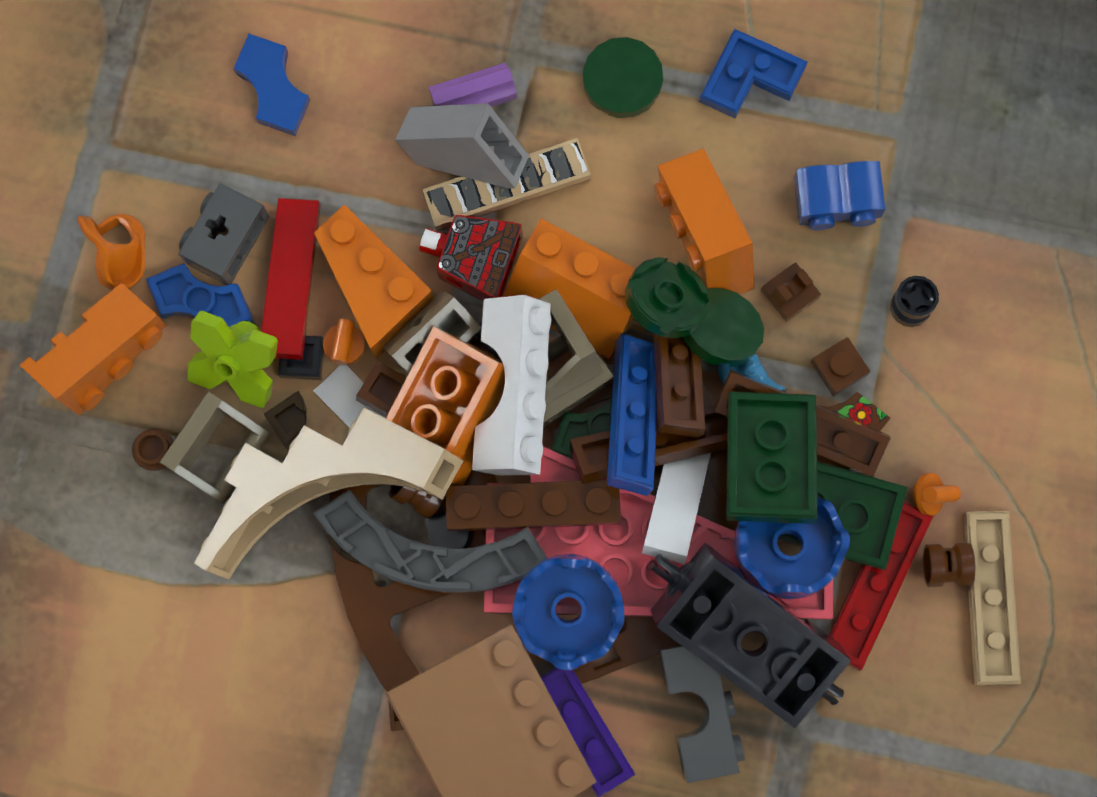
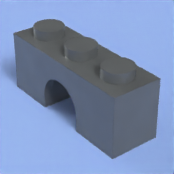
(711, 748)

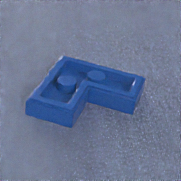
(748, 63)

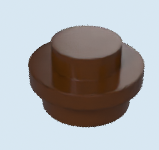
(150, 449)

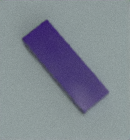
(588, 730)

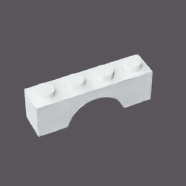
(513, 434)

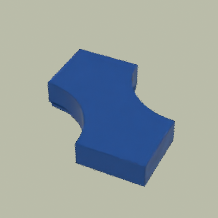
(264, 67)
(181, 294)

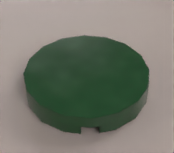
(622, 77)
(667, 298)
(729, 331)

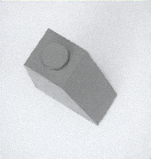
(463, 142)

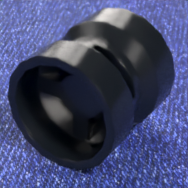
(918, 293)

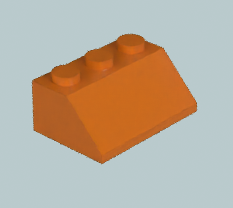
(584, 277)
(449, 394)

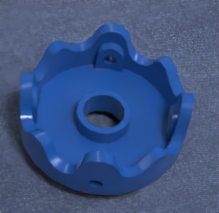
(796, 576)
(574, 641)

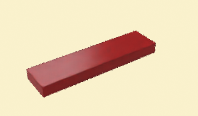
(291, 275)
(876, 590)

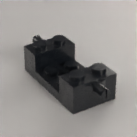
(712, 609)

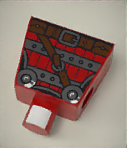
(475, 254)

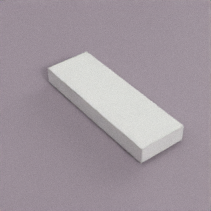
(676, 508)

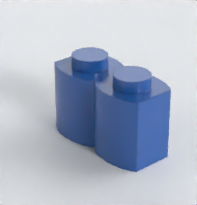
(839, 194)

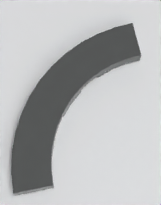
(427, 565)

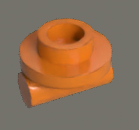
(344, 343)
(931, 494)

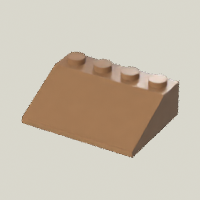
(490, 725)

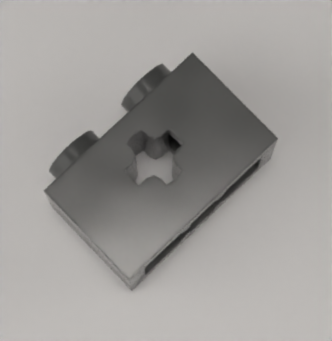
(223, 255)

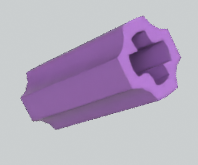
(481, 87)

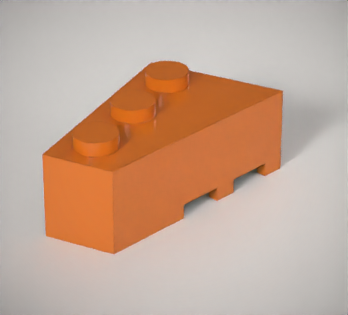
(706, 222)
(372, 278)
(97, 351)

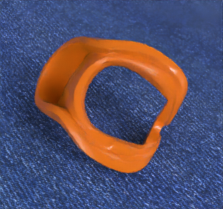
(116, 261)

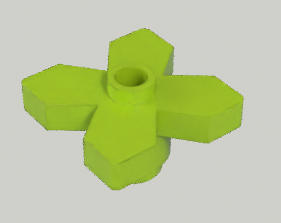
(232, 355)

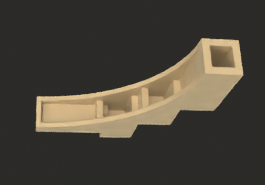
(316, 465)

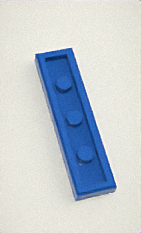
(633, 417)

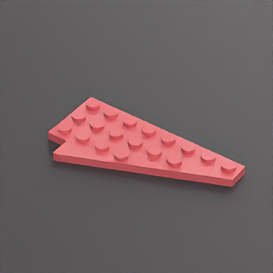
(620, 552)

